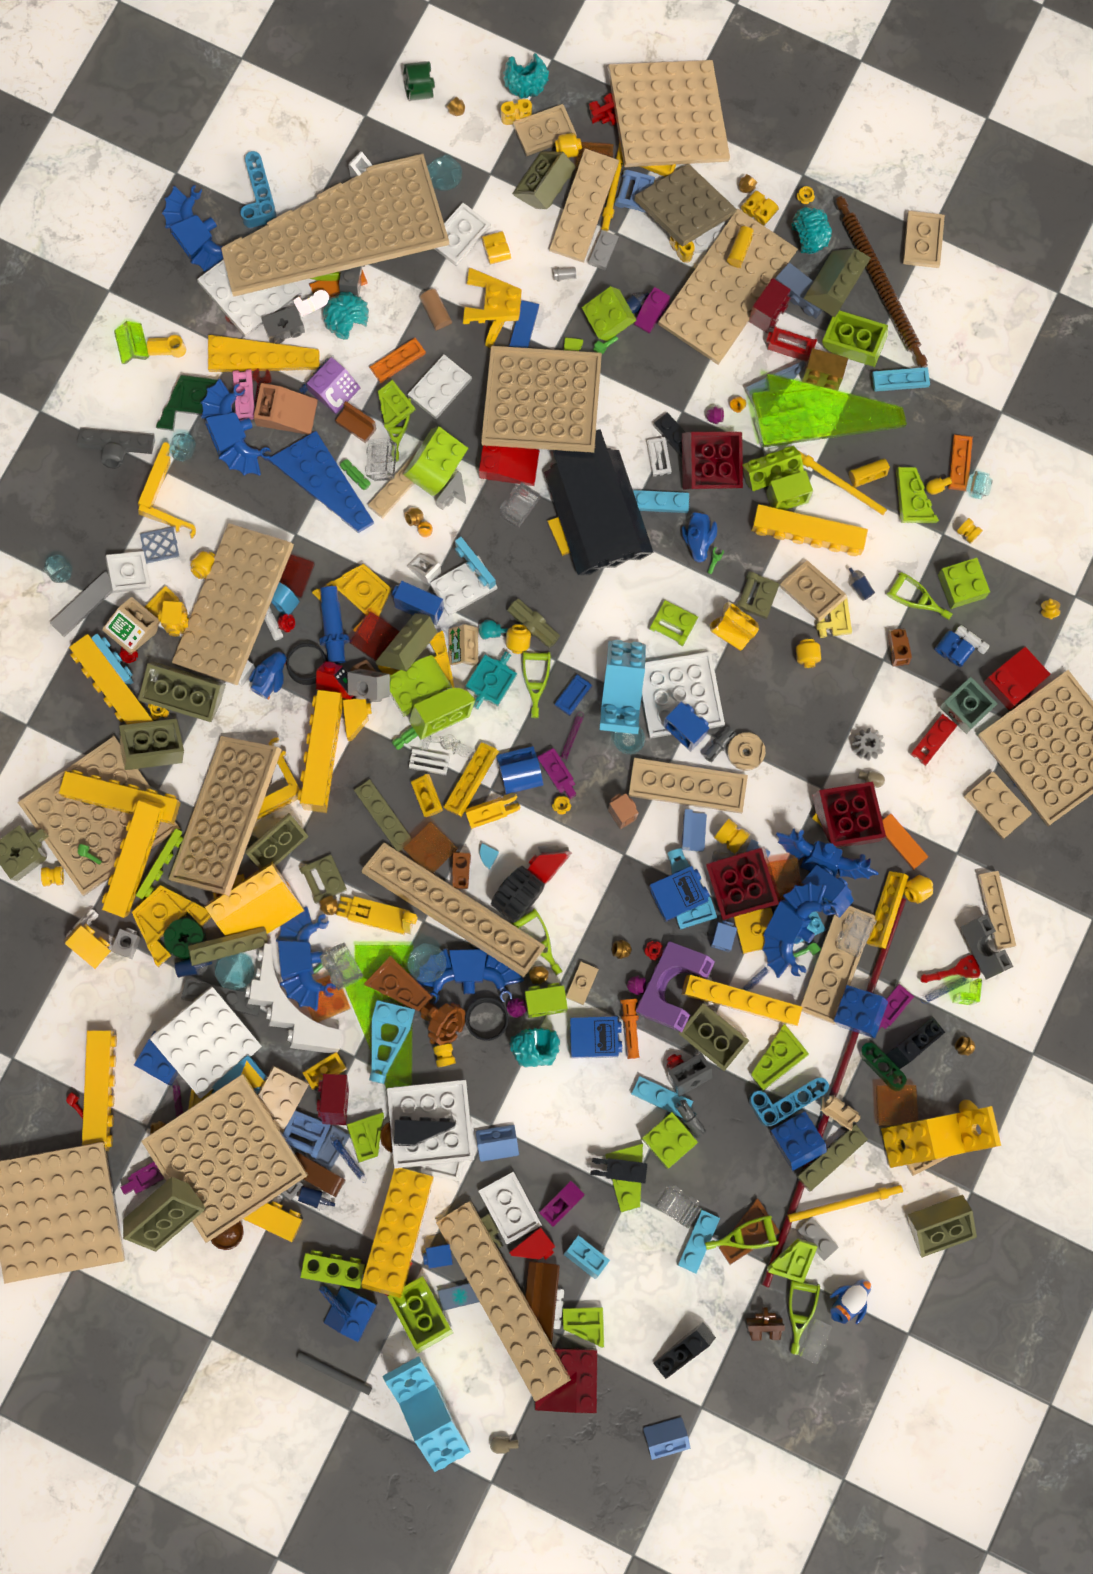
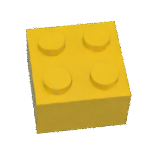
(87, 945)

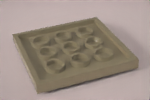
(685, 204)

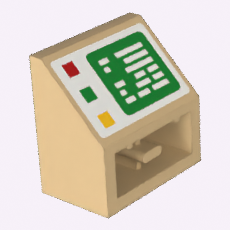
(131, 625)

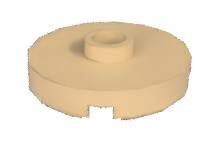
(752, 744)

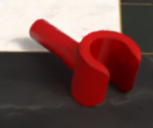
(71, 1099)

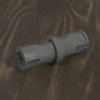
(719, 744)
(690, 1118)

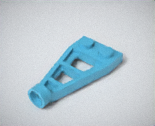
(700, 914)
(393, 1015)

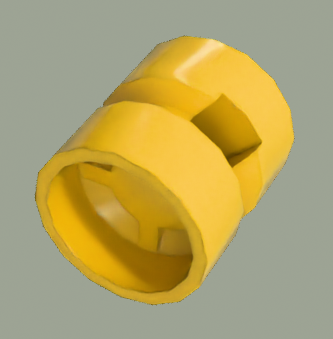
(732, 836)

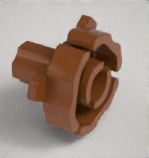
(443, 1022)

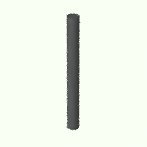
(333, 1373)

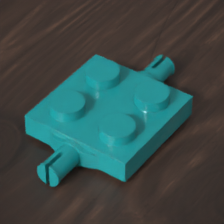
(491, 680)

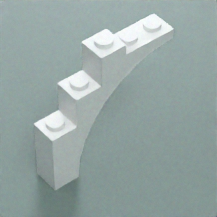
(305, 1032)

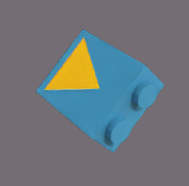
(247, 1067)

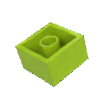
(609, 313)
(789, 490)
(963, 583)
(546, 1001)
(669, 1140)

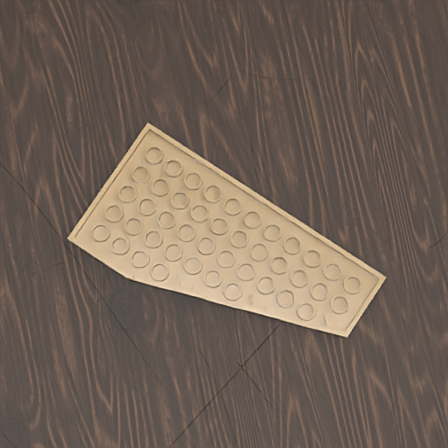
(350, 225)

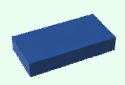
(573, 695)

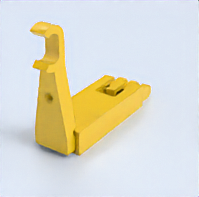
(151, 490)
(283, 796)
(379, 915)

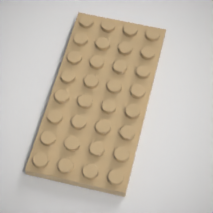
(720, 297)
(233, 604)
(225, 815)

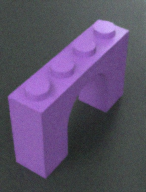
(674, 960)

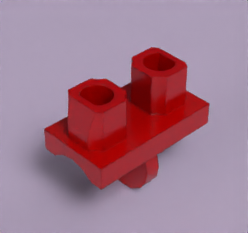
(605, 113)

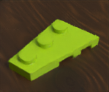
(913, 501)
(779, 1059)
(627, 1192)

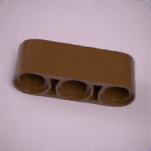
(320, 1176)

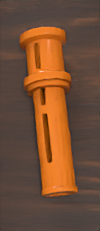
(630, 1017)

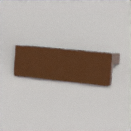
(542, 1294)

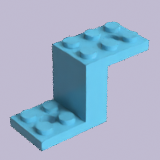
(623, 687)
(426, 1414)

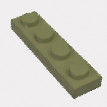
(383, 815)
(227, 946)
(836, 1154)

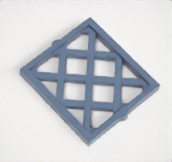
(158, 532)

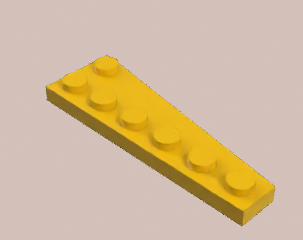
(236, 354)

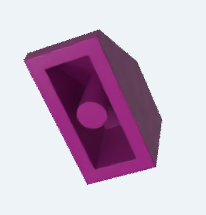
(652, 310)
(562, 1203)

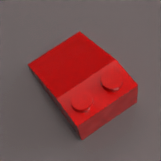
(509, 464)
(1017, 678)

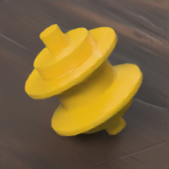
(1050, 608)

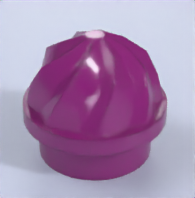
(715, 415)
(637, 985)
(516, 1007)

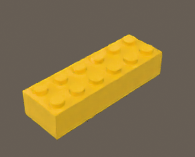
(321, 751)
(397, 1232)

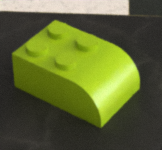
(855, 338)
(435, 461)
(417, 683)
(441, 711)
(421, 1315)

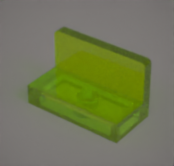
(131, 342)
(972, 997)

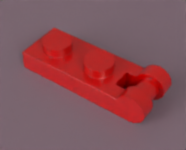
(934, 739)

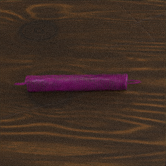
(573, 737)
(175, 1100)

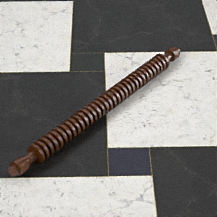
(881, 282)

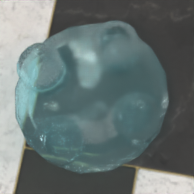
(445, 173)
(427, 963)
(234, 971)

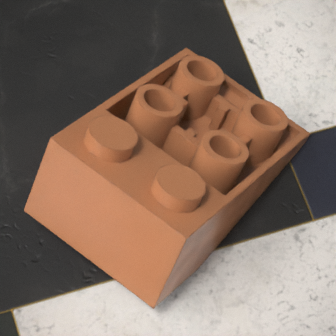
(284, 409)

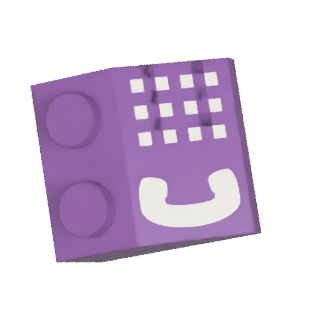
(333, 385)

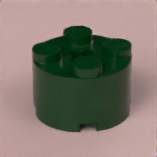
(418, 81)
(174, 935)

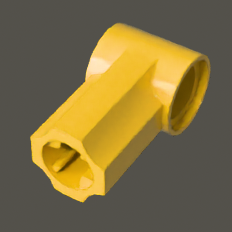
(165, 346)

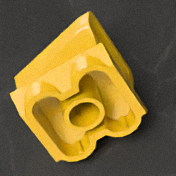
(734, 626)

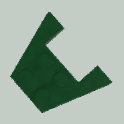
(185, 399)

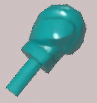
(490, 629)

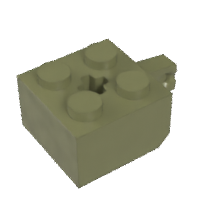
(29, 855)

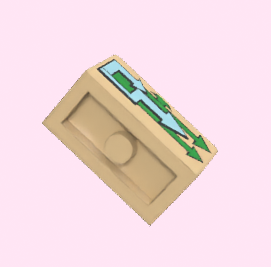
(463, 645)

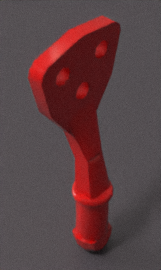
(957, 970)

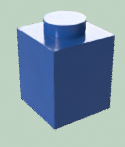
(438, 1256)

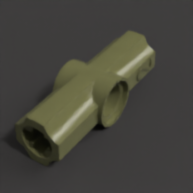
(534, 622)

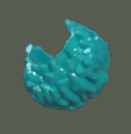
(527, 80)
(813, 229)
(343, 312)
(535, 1047)

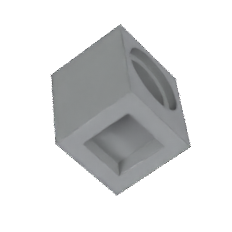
(129, 951)

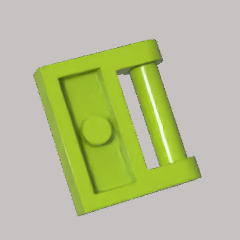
(676, 618)

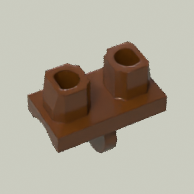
(765, 1323)

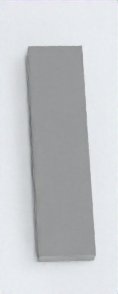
(83, 605)

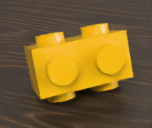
(173, 618)

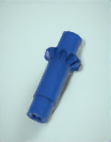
(332, 623)

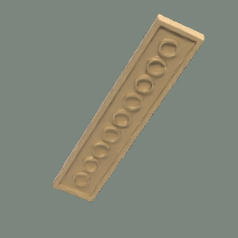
(453, 909)
(503, 1301)

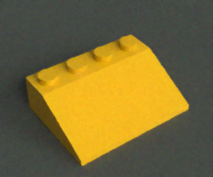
(255, 903)

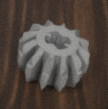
(868, 737)

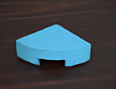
(488, 855)

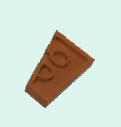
(399, 984)
(752, 1234)

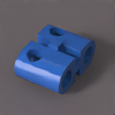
(954, 648)

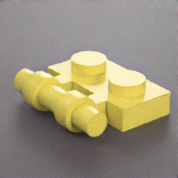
(839, 621)

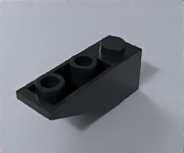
(915, 1043)
(415, 1132)
(685, 1350)

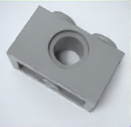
(369, 685)

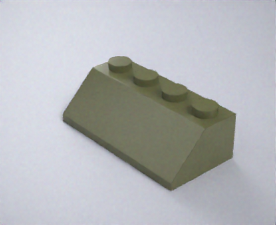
(837, 280)
(181, 691)
(162, 1215)

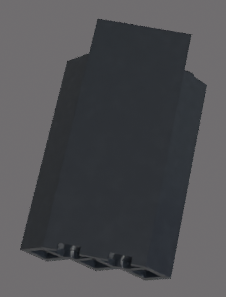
(597, 508)

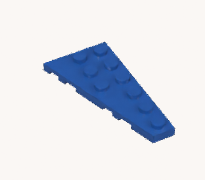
(318, 474)

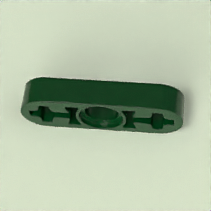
(868, 1059)

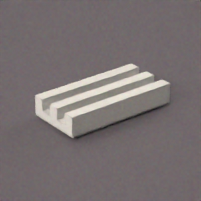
(661, 471)
(432, 755)

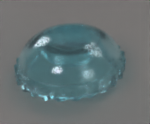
(628, 742)

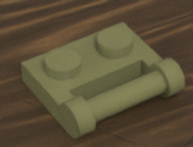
(763, 598)
(329, 876)

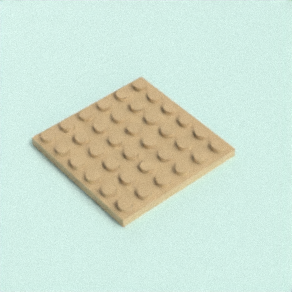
(668, 113)
(542, 399)
(1048, 747)
(77, 822)
(227, 1156)
(57, 1213)

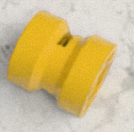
(969, 530)
(53, 875)
(444, 1055)

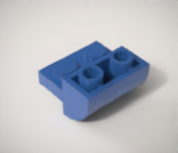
(520, 770)

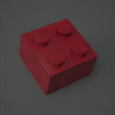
(770, 305)
(334, 1097)

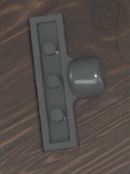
(115, 444)
(234, 999)

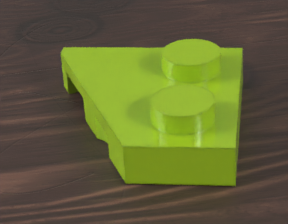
(394, 405)
(366, 1136)
(794, 1261)
(585, 1323)

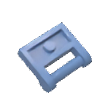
(642, 182)
(308, 1128)

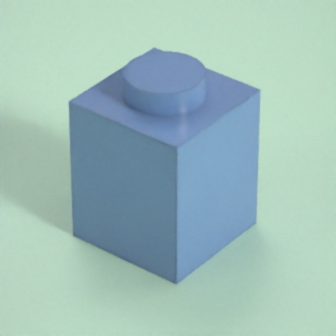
(724, 936)

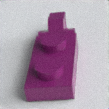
(557, 772)
(896, 1004)
(143, 1179)

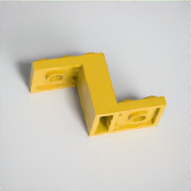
(941, 1137)

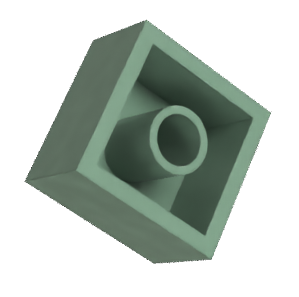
(968, 705)

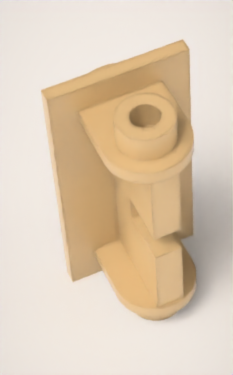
(833, 1107)

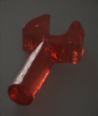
(267, 379)

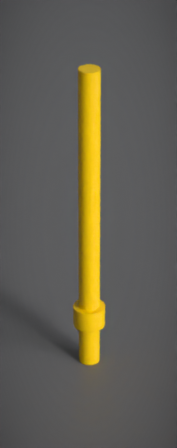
(608, 211)
(808, 461)
(881, 1193)

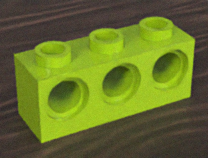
(761, 471)
(323, 1274)

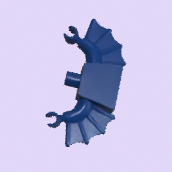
(190, 231)
(228, 431)
(825, 856)
(790, 926)
(298, 960)
(470, 968)

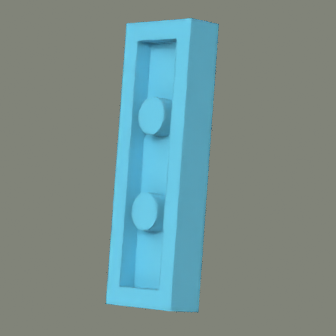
(901, 379)
(662, 501)
(474, 563)
(113, 659)
(658, 1096)
(695, 1247)

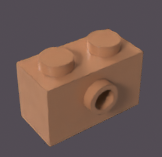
(623, 810)

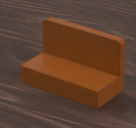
(356, 422)

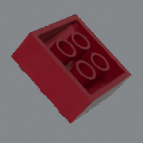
(712, 460)
(850, 814)
(743, 883)
(580, 1392)

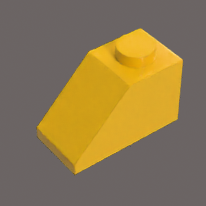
(356, 716)

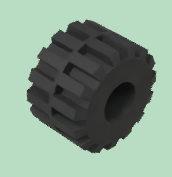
(517, 894)

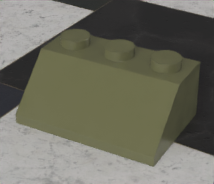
(544, 179)
(408, 643)
(151, 744)
(277, 842)
(714, 1036)
(942, 1225)

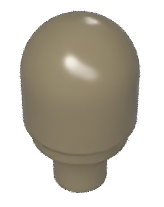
(877, 778)
(502, 1445)

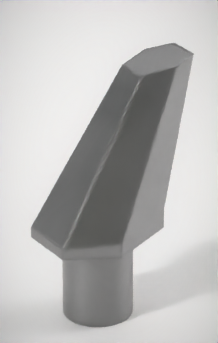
(543, 849)

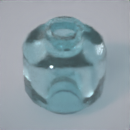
(182, 446)
(979, 485)
(58, 569)

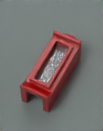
(790, 344)

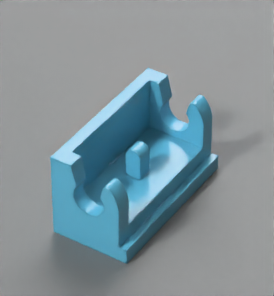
(586, 1257)

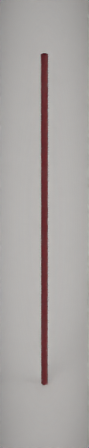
(834, 1091)

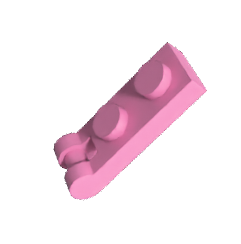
(244, 404)

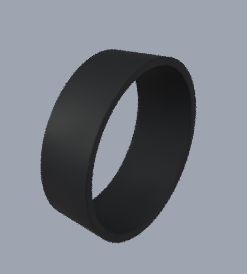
(304, 681)
(486, 1000)

